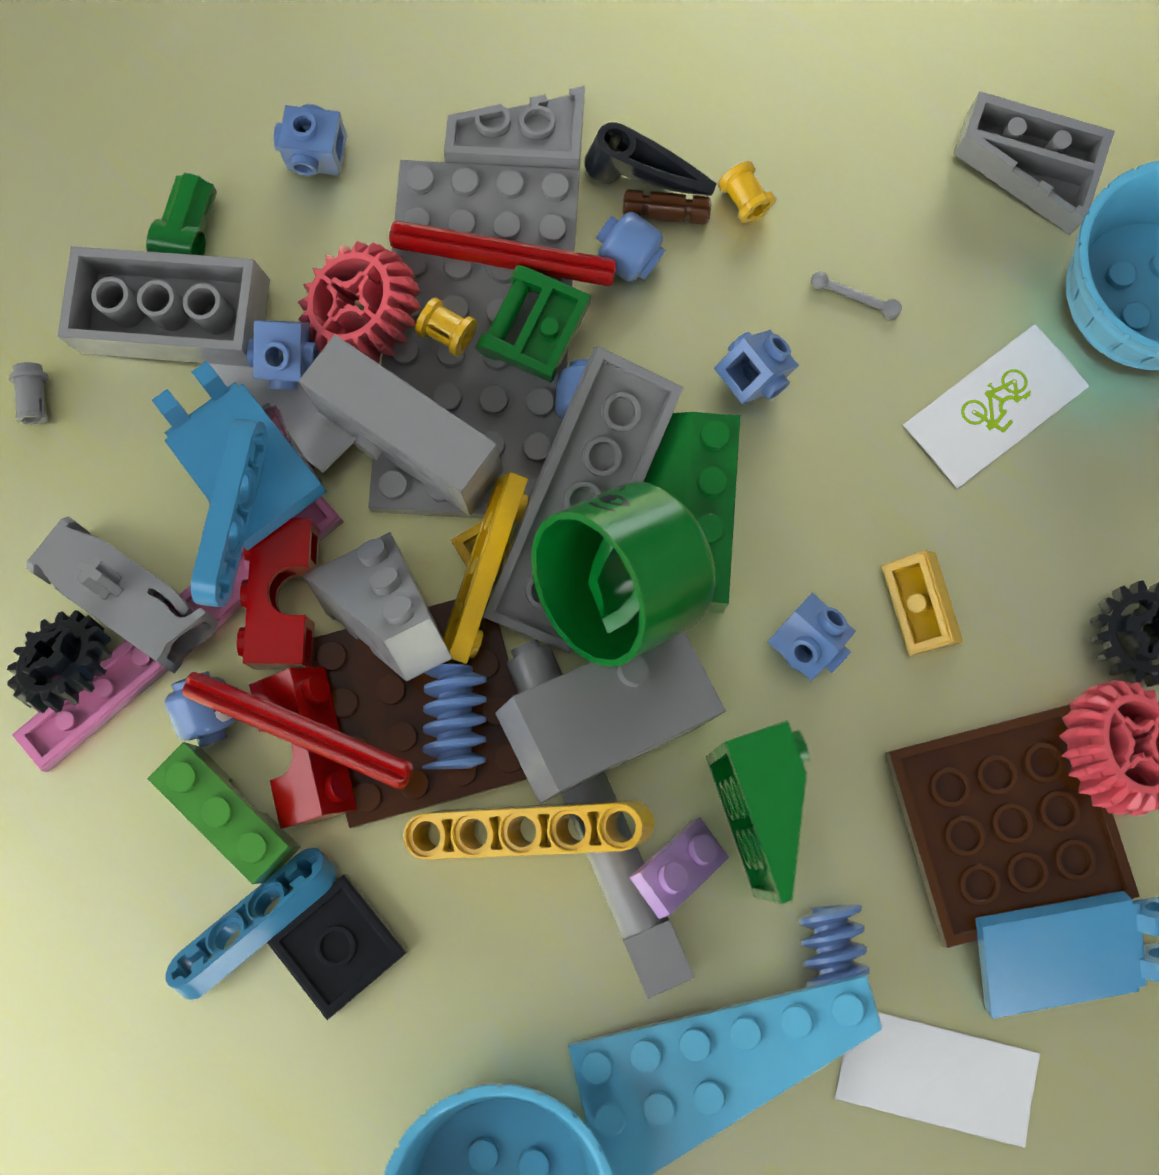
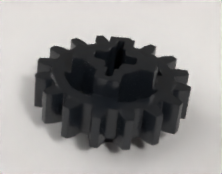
(1122, 635)
(59, 662)

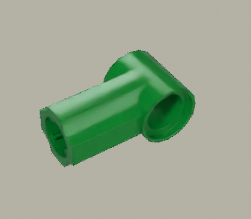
(184, 218)

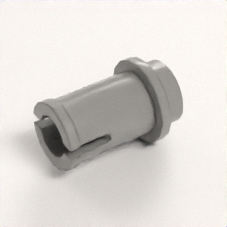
(29, 392)

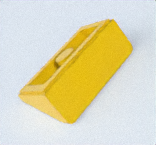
(922, 603)

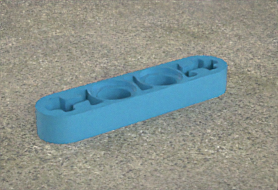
(229, 513)
(193, 969)

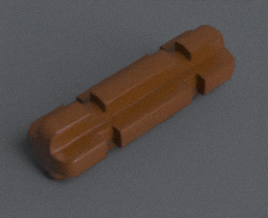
(668, 206)

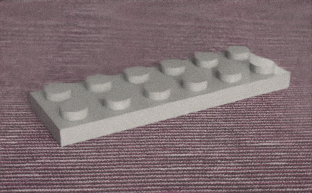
(601, 444)

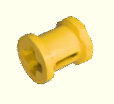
(746, 192)
(446, 327)

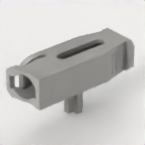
(120, 594)

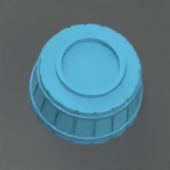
(1116, 270)
(498, 1133)

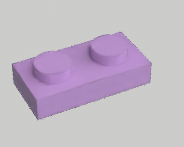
(679, 868)

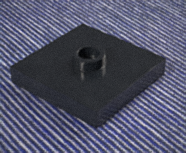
(337, 947)

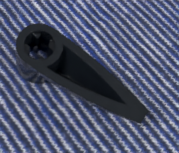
(628, 153)

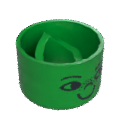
(622, 572)

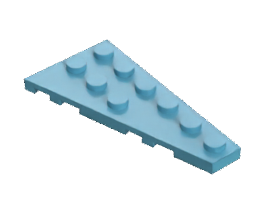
(687, 1078)

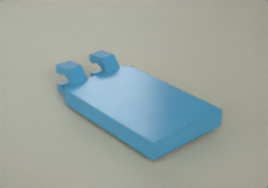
(199, 442)
(1067, 952)

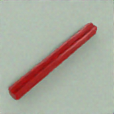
(502, 253)
(298, 730)

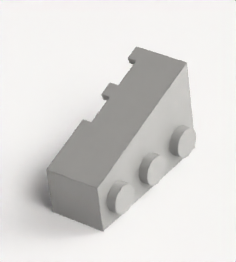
(1036, 156)
(381, 605)

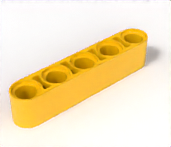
(505, 836)

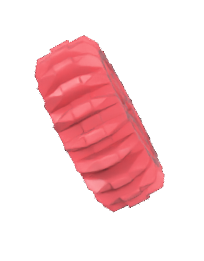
(376, 281)
(1115, 746)

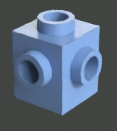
(311, 140)
(269, 344)
(757, 366)
(813, 638)

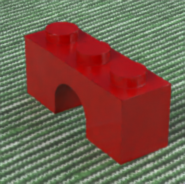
(269, 636)
(313, 784)

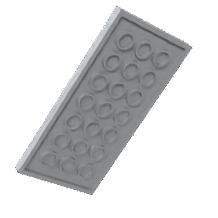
(485, 393)

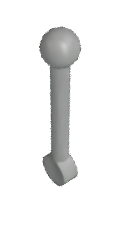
(890, 308)

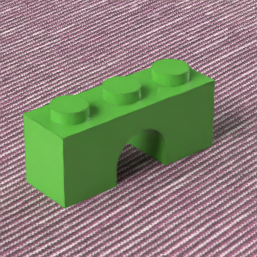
(233, 825)

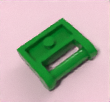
(546, 330)

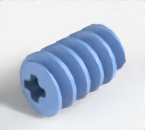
(453, 717)
(834, 943)

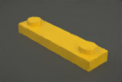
(504, 507)

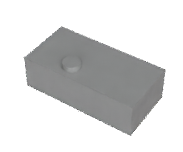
(162, 305)
(402, 425)
(607, 715)

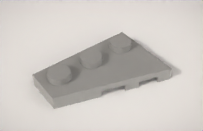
(525, 135)

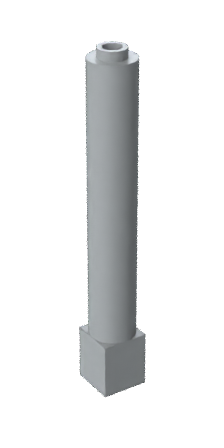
(648, 939)

